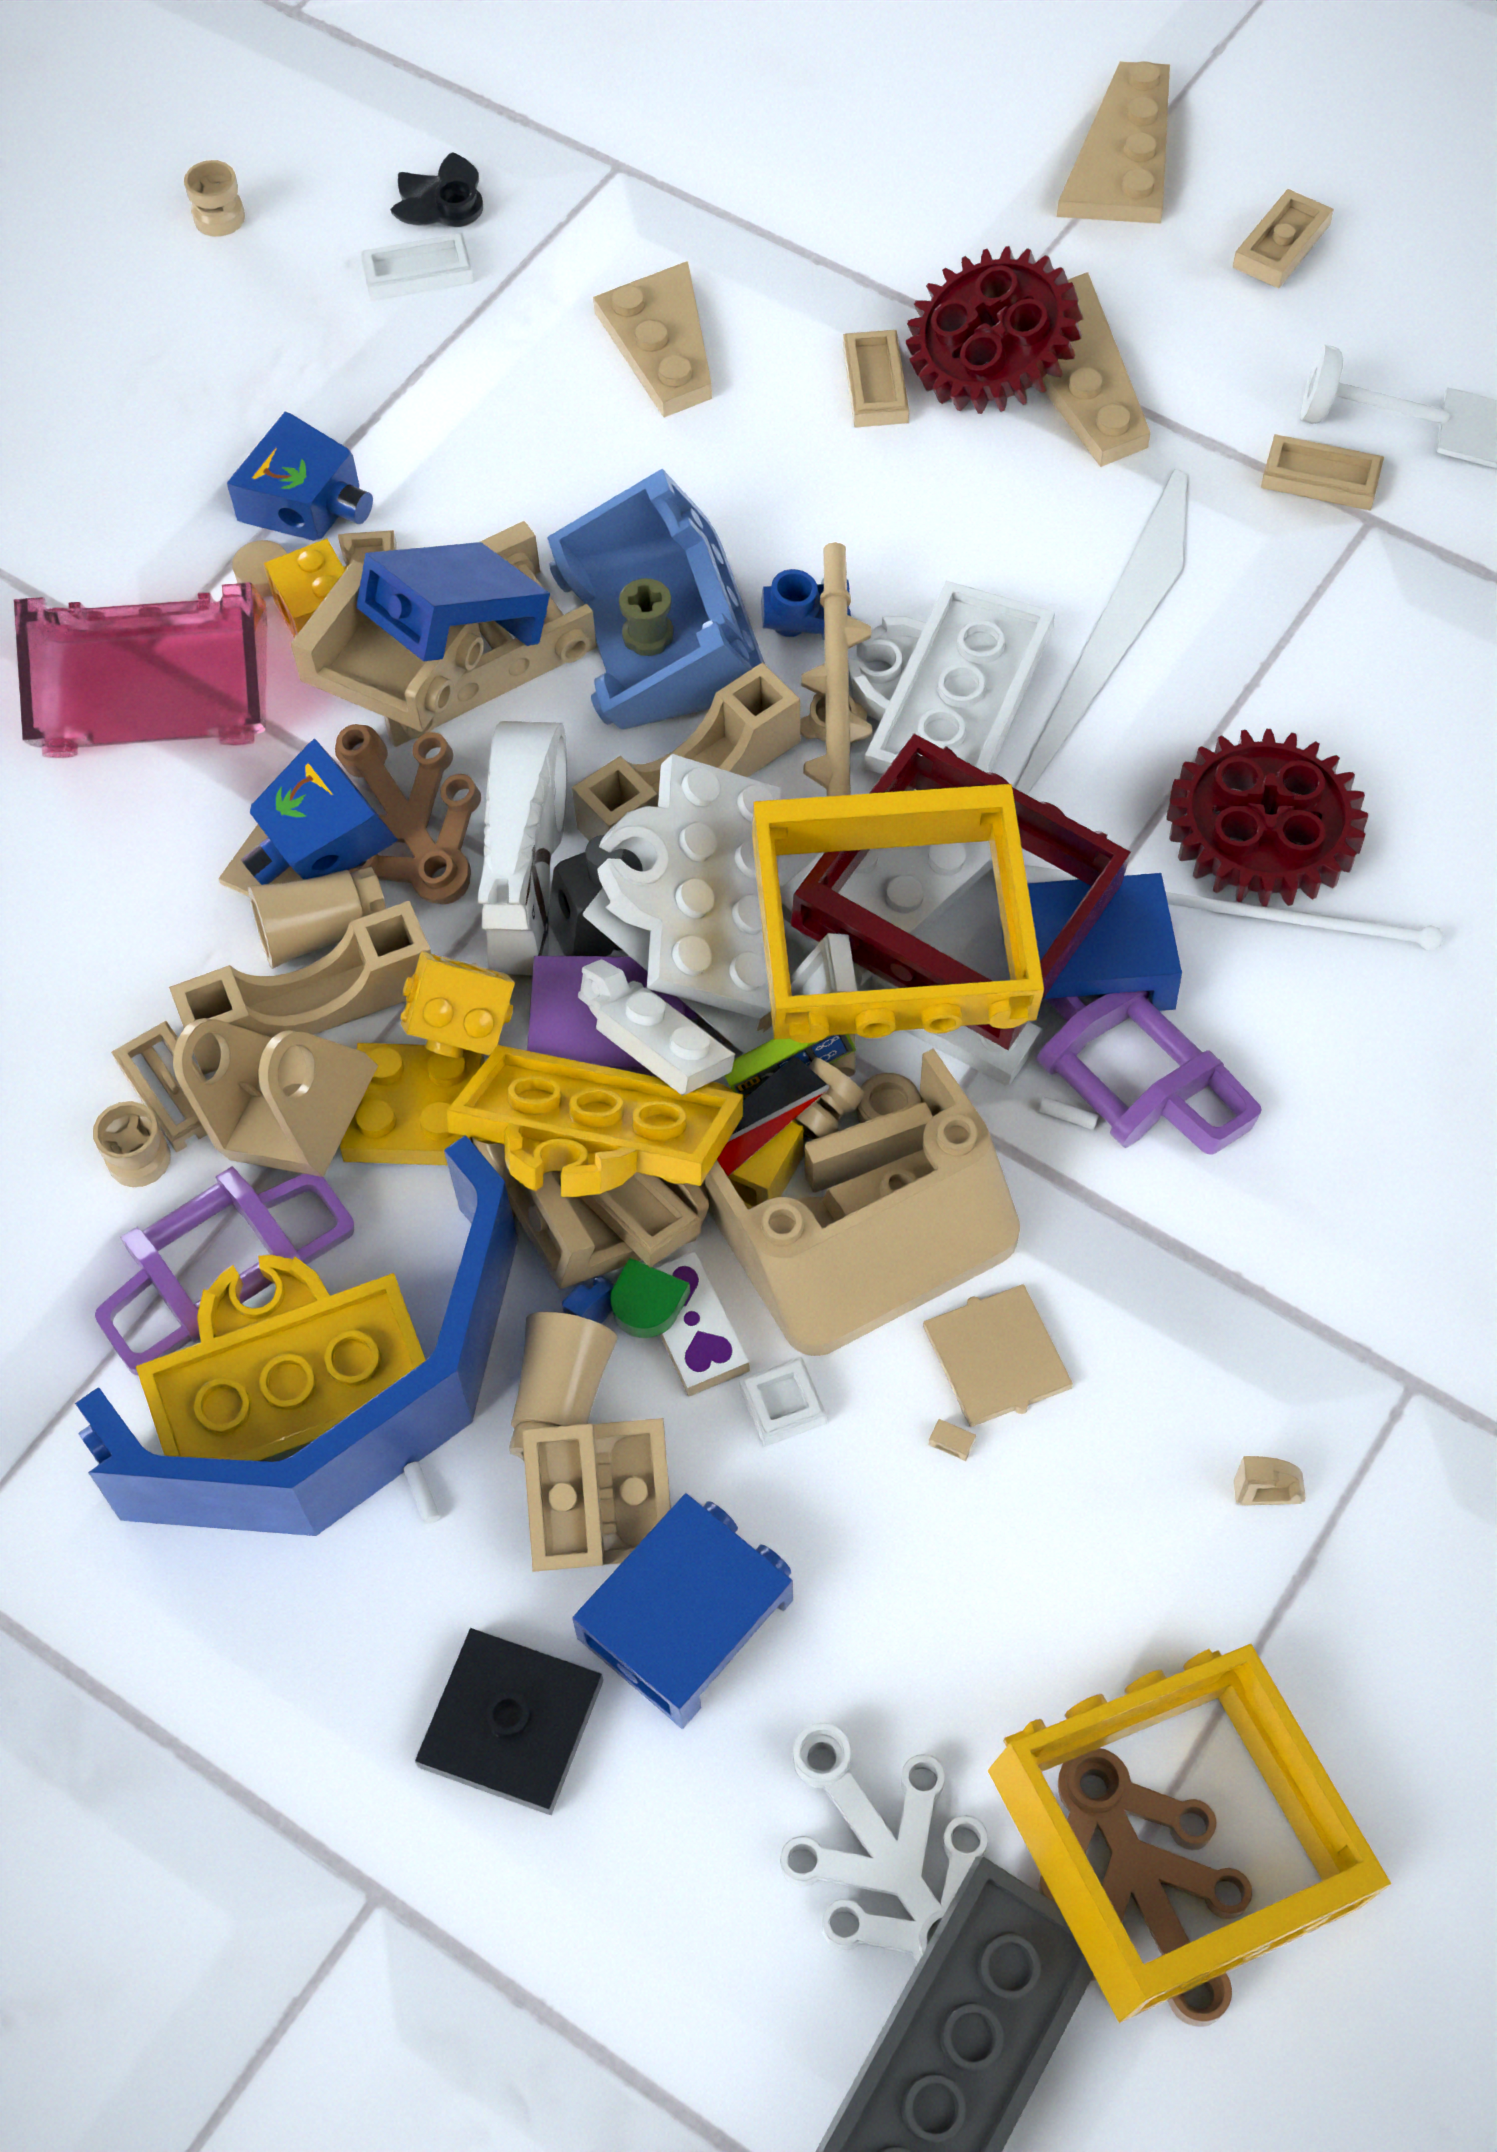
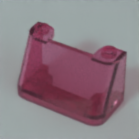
(142, 671)

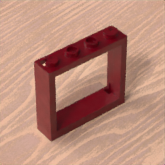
(910, 961)

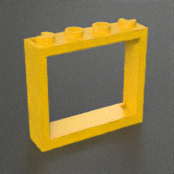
(892, 822)
(1289, 1767)

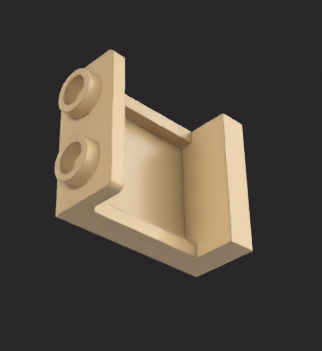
(365, 665)
(571, 1235)

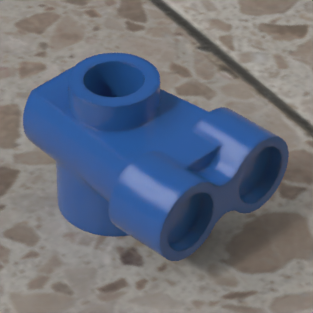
(794, 604)

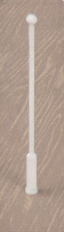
(1428, 937)

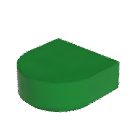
(647, 1300)

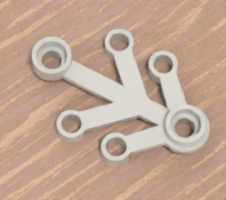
(893, 1864)

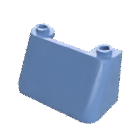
(663, 537)

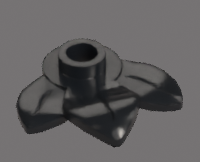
(443, 198)

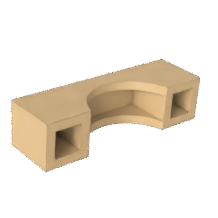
(741, 733)
(348, 983)

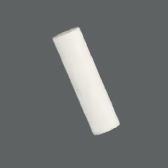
(1069, 1113)
(421, 1492)

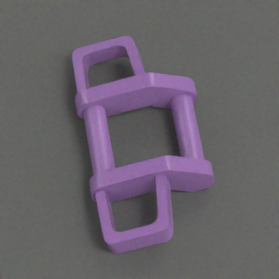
(1164, 1096)
(254, 1208)

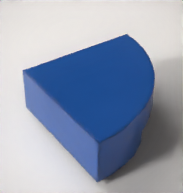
(590, 1303)

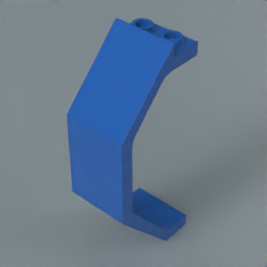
(360, 1451)

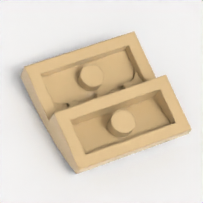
(594, 1491)

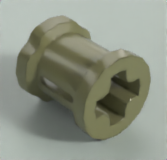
(645, 607)

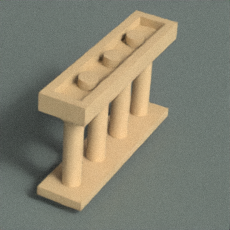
(510, 661)

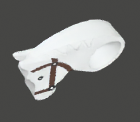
(521, 833)

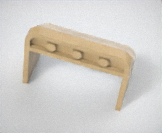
(890, 1254)

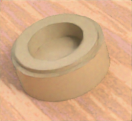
(249, 564)
(885, 1095)

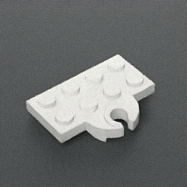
(950, 676)
(695, 886)

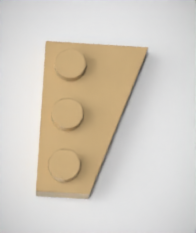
(660, 336)

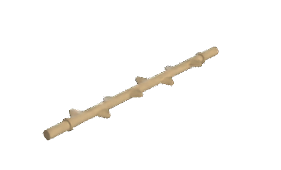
(832, 682)

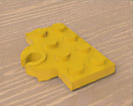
(591, 1122)
(278, 1371)

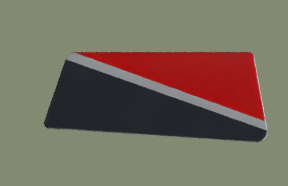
(771, 1110)

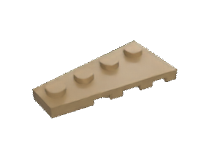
(1124, 152)
(1096, 388)

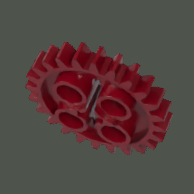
(987, 318)
(1267, 817)

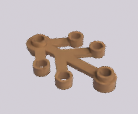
(410, 818)
(1140, 1867)

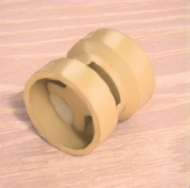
(214, 198)
(842, 1097)
(131, 1144)

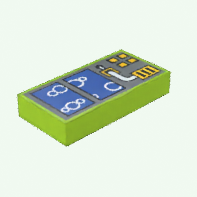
(762, 1062)

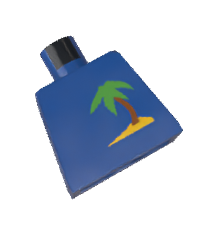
(298, 482)
(314, 821)

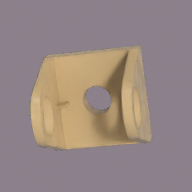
(275, 1097)

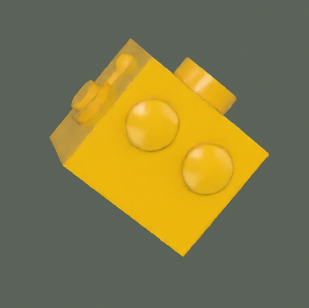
(303, 581)
(456, 1005)

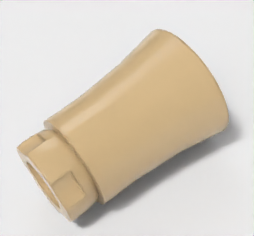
(312, 911)
(559, 1372)

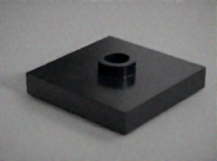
(510, 1721)

